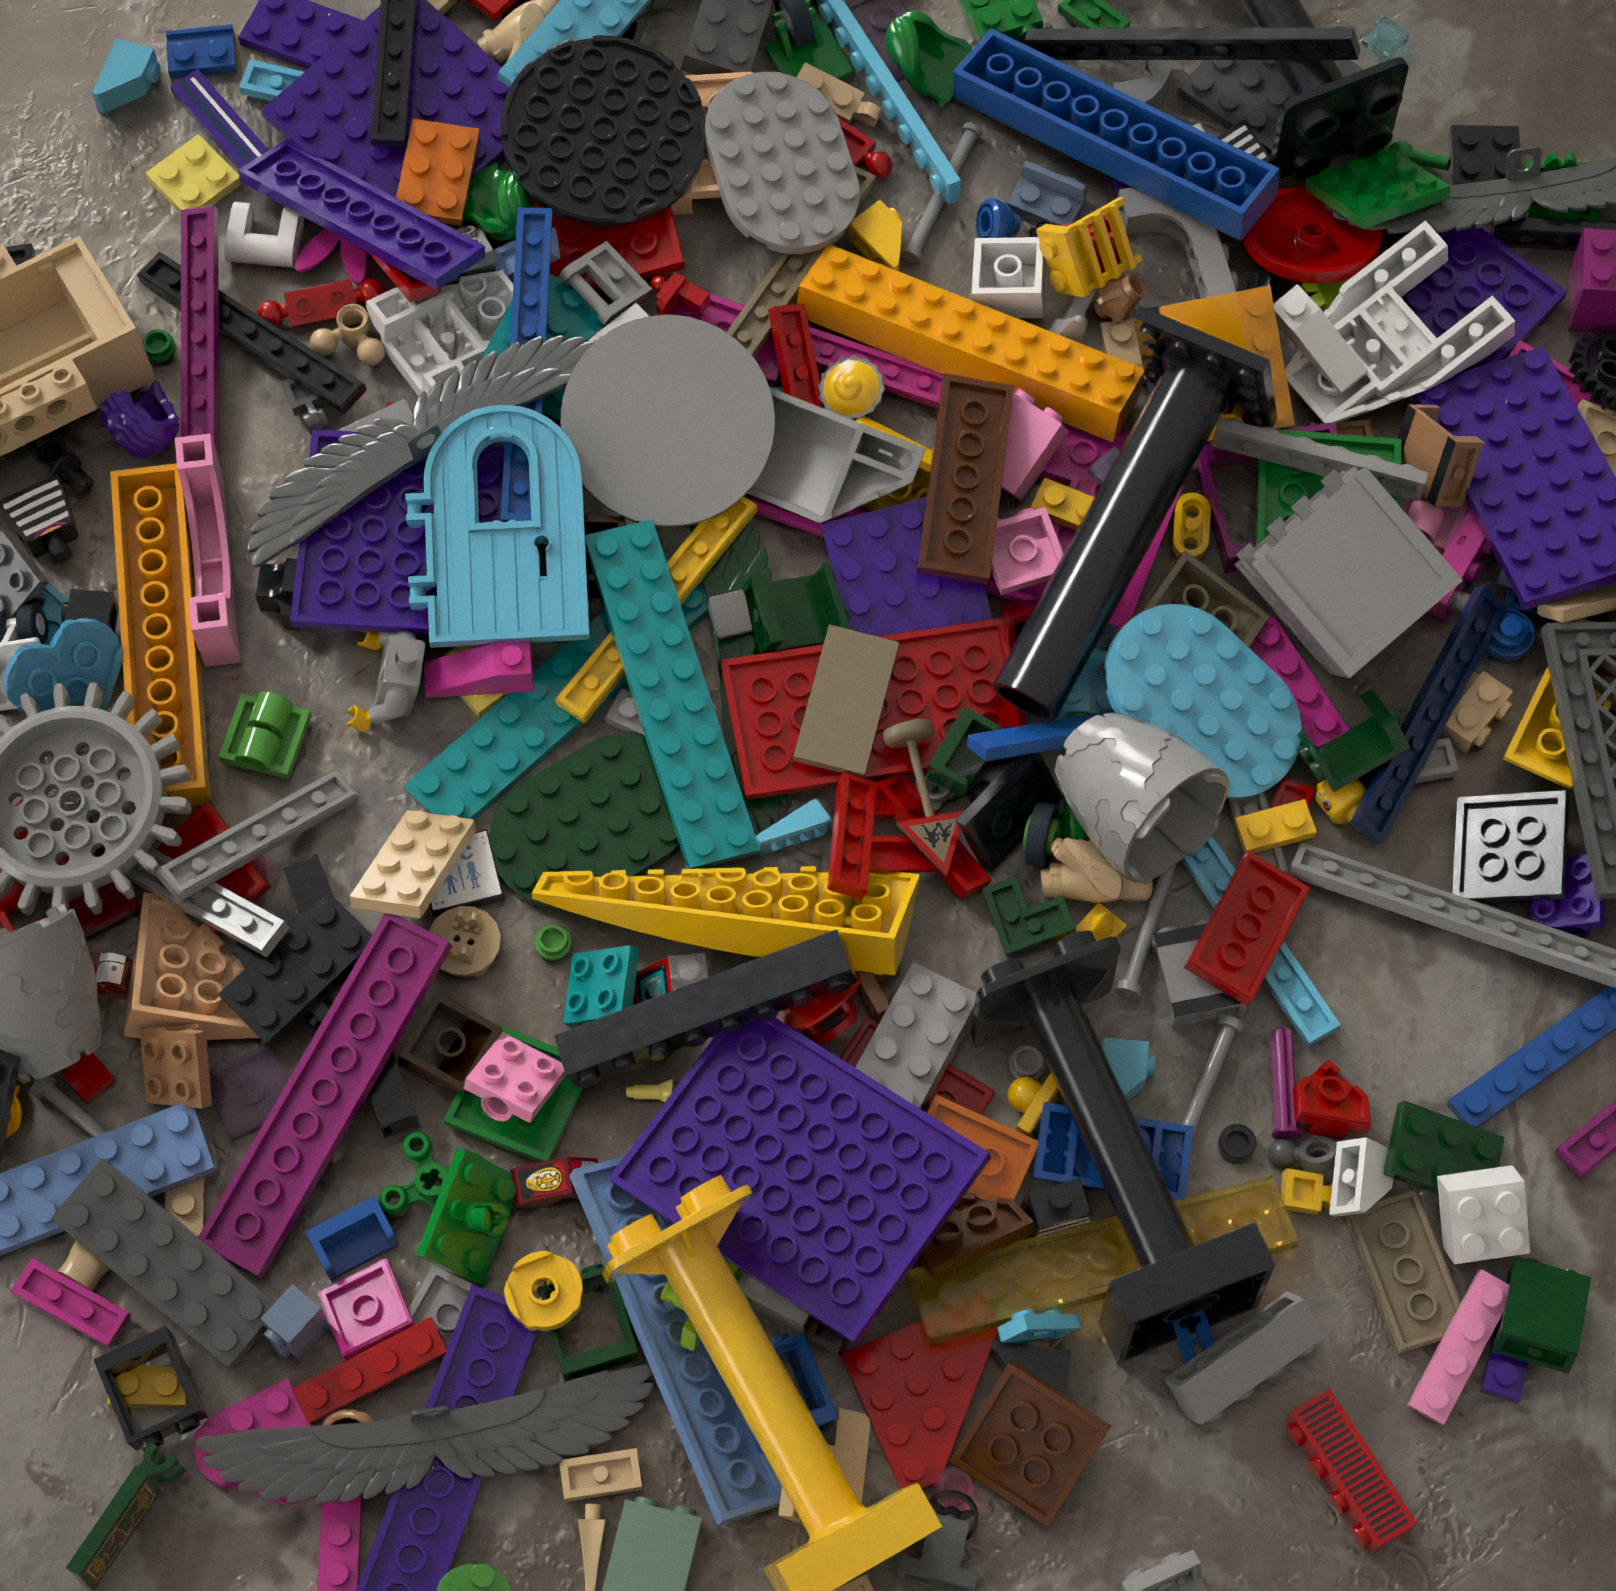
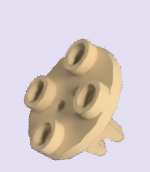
(468, 925)

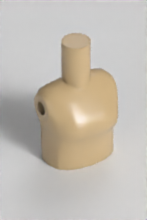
(83, 1267)

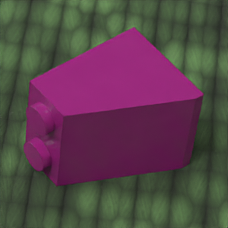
(1593, 282)

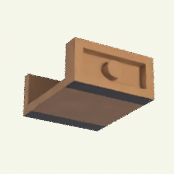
(1445, 457)

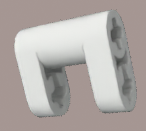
(262, 249)

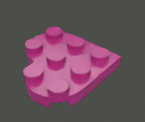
(264, 1410)

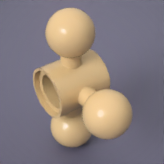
(369, 350)

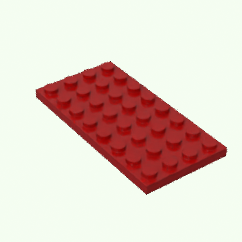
(930, 679)

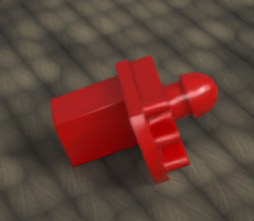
(679, 291)

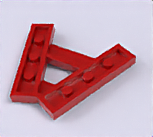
(859, 853)

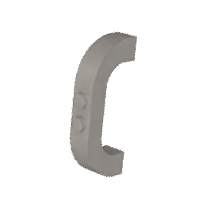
(1200, 241)

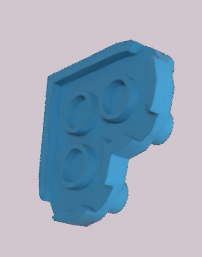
(77, 655)

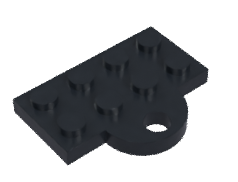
(299, 970)

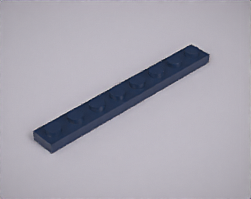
(1429, 714)

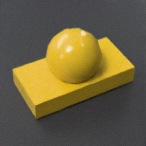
(1027, 1097)

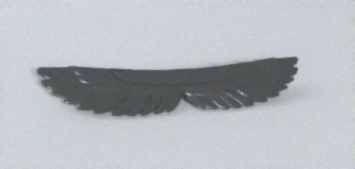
(1501, 199)
(381, 451)
(467, 1440)

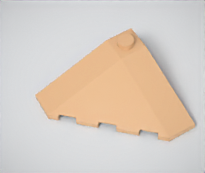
(180, 975)

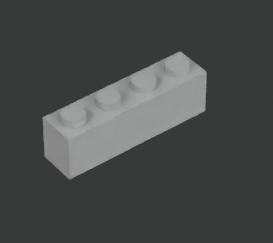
(1245, 1358)

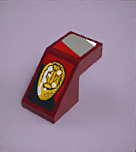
(547, 1181)

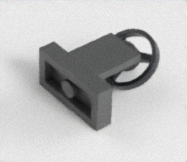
(944, 1548)

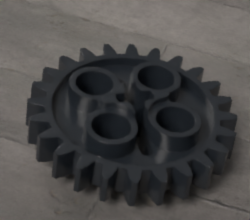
(1595, 366)

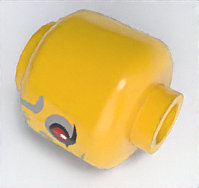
(1341, 804)

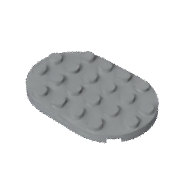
(781, 162)

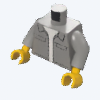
(397, 678)

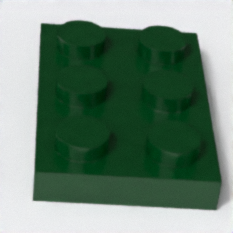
(1436, 1145)

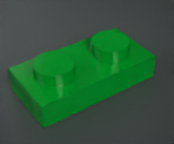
(1092, 14)

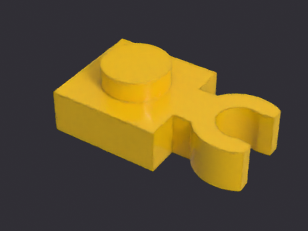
(1304, 1192)

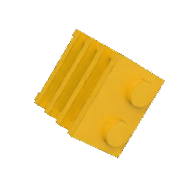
(1071, 253)

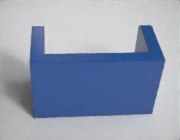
(352, 1238)

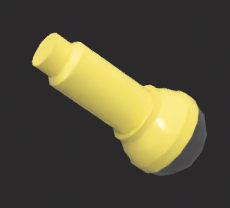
(652, 1092)

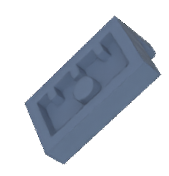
(1047, 195)

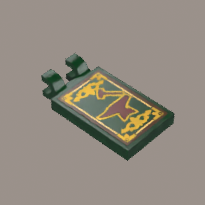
(123, 1516)

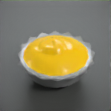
(851, 387)

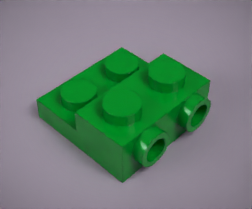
(1004, 16)

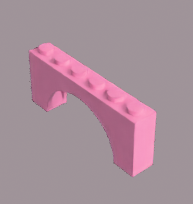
(214, 605)

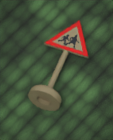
(934, 833)

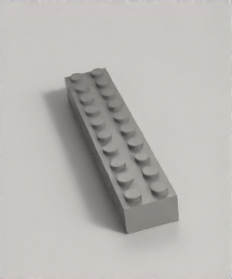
(906, 1057)

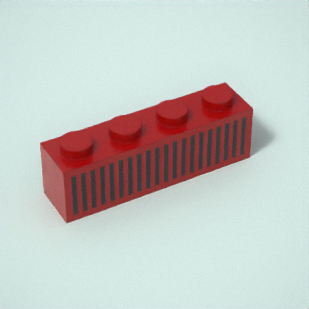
(1350, 1472)

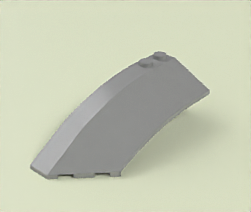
(830, 462)

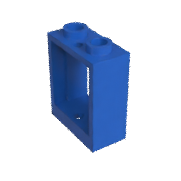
(809, 1379)

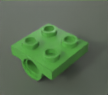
(265, 734)

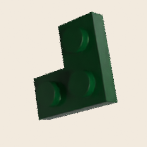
(1026, 927)

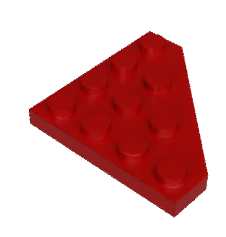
(918, 1395)

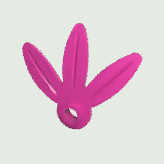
(323, 245)

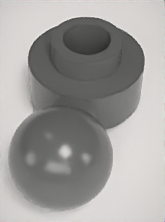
(1314, 1154)

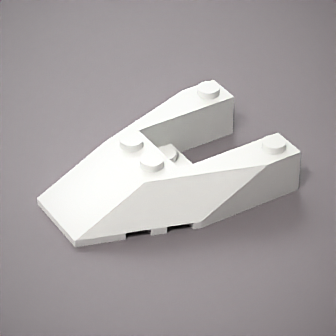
(1391, 338)

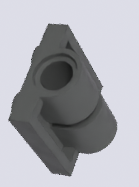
(19, 576)

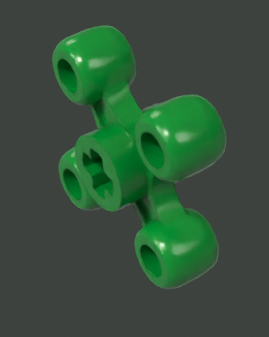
(426, 1173)

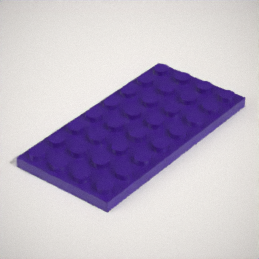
(1539, 478)

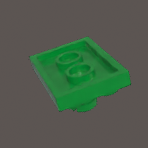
(468, 1217)

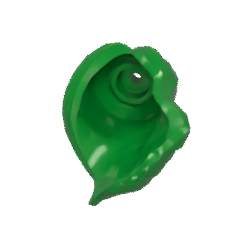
(925, 54)
(495, 201)

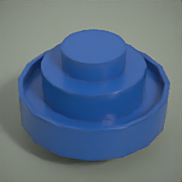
(1512, 637)

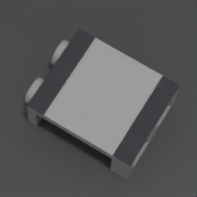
(1190, 997)

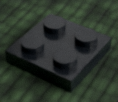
(1481, 152)

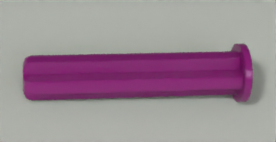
(1283, 1084)

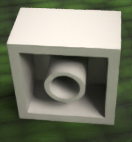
(1010, 276)
(1483, 1214)

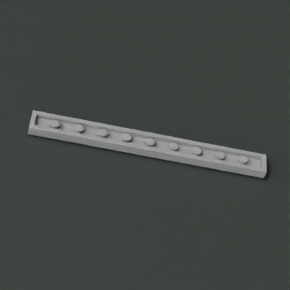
(1455, 914)

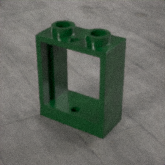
(605, 1357)

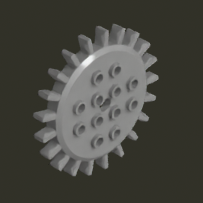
(113, 750)

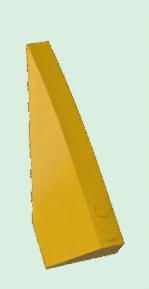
(745, 911)

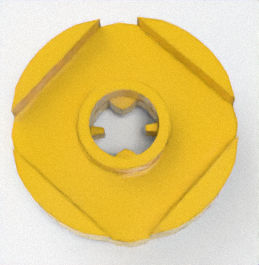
(539, 1313)

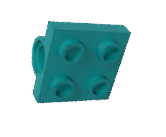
(600, 984)

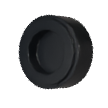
(1236, 1144)

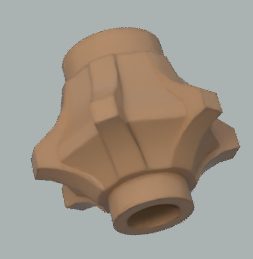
(1119, 298)

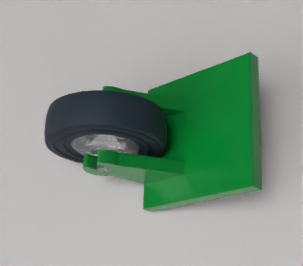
(804, 40)

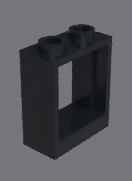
(133, 1355)

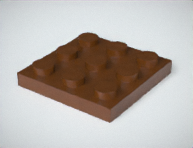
(1030, 1443)

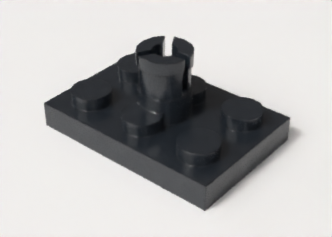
(1000, 813)

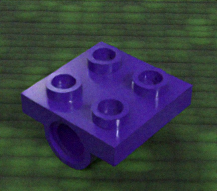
(1580, 907)

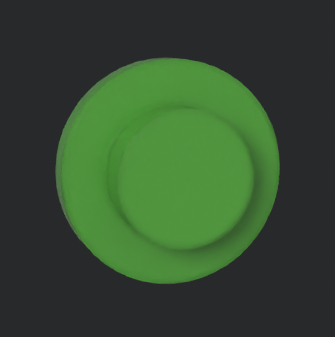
(553, 942)

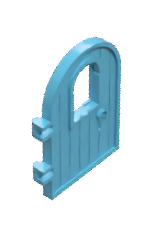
(492, 569)

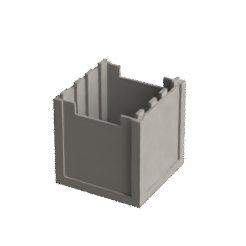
(1347, 571)

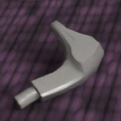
(1073, 321)

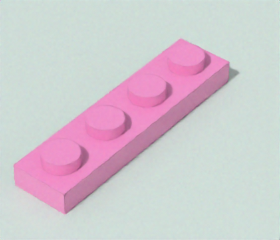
(1460, 1348)

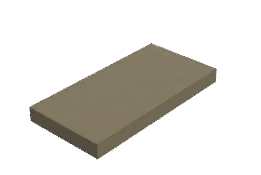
(846, 701)
(1405, 1270)

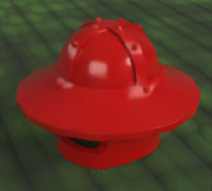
(811, 1017)

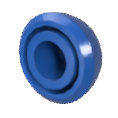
(996, 220)

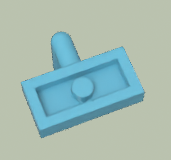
(1033, 1327)

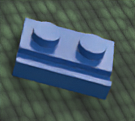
(201, 48)

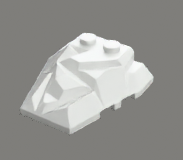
(443, 330)

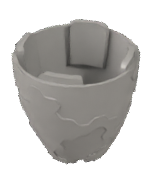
(1140, 793)
(48, 995)

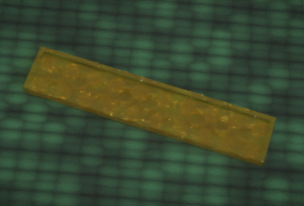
(1079, 1262)

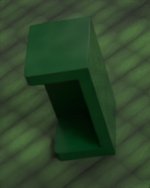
(954, 763)

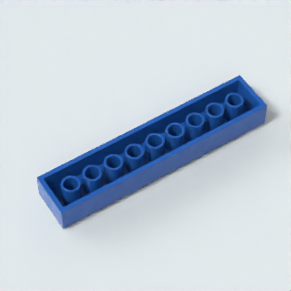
(1116, 134)

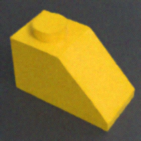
(878, 235)

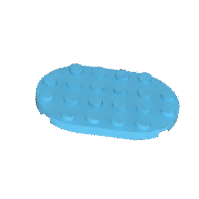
(1208, 689)

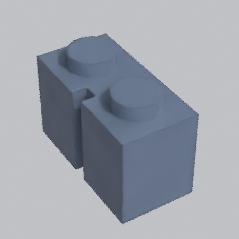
(294, 1324)

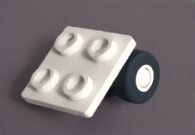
(26, 628)

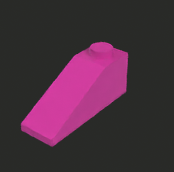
(481, 671)

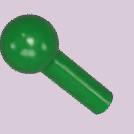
(1422, 158)

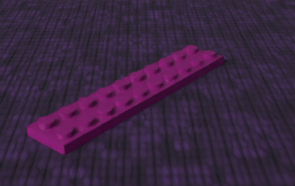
(324, 1093)

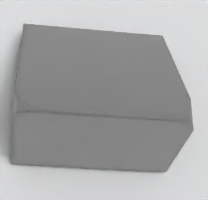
(730, 614)

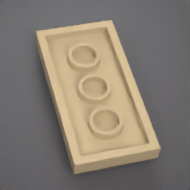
(413, 864)

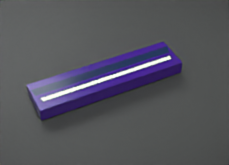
(218, 119)

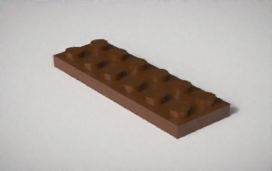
(965, 479)

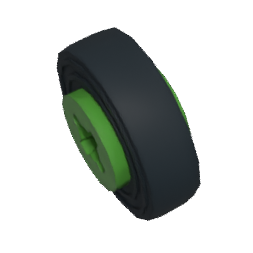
(1040, 833)

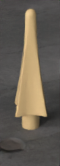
(592, 1536)

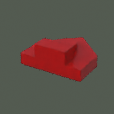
(1330, 1104)

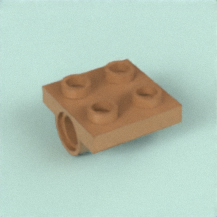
(176, 1065)

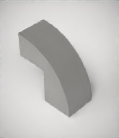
(1153, 87)

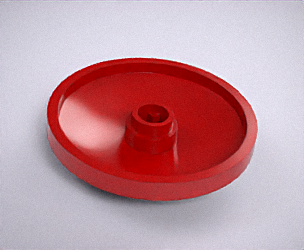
(1307, 243)

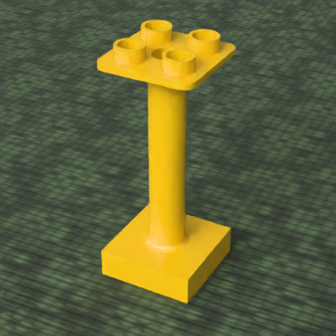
(841, 1531)

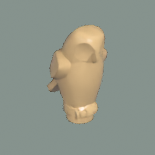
(515, 29)
(1088, 876)

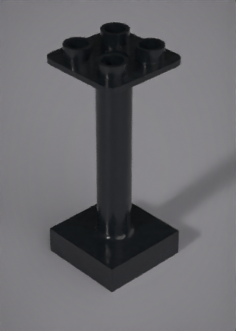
(1328, 111)
(1175, 1275)

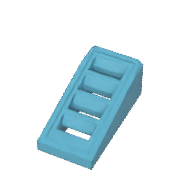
(798, 827)

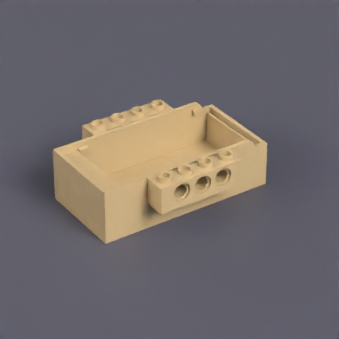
(61, 343)

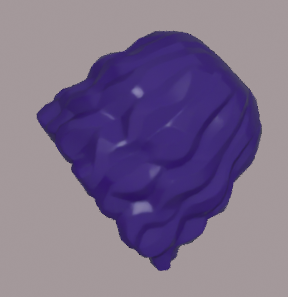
(140, 425)

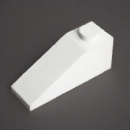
(1318, 339)

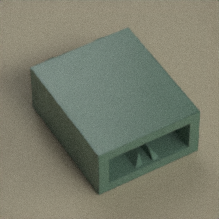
(653, 1548)

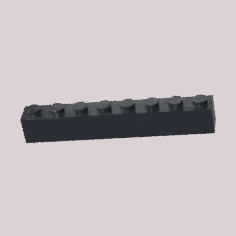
(706, 1009)

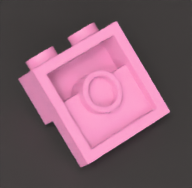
(1025, 550)

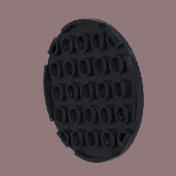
(603, 131)

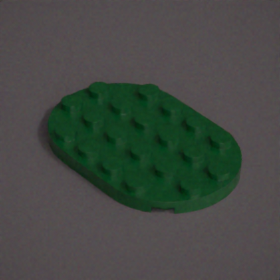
(584, 814)

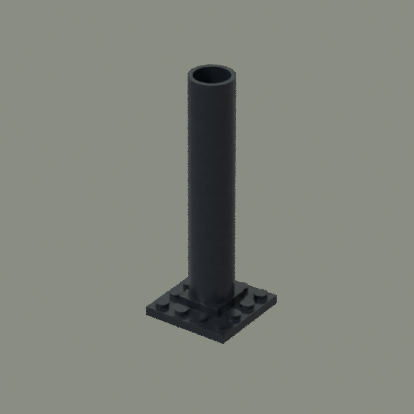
(1194, 385)

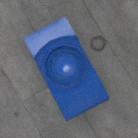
(1064, 1156)

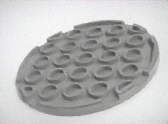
(668, 420)

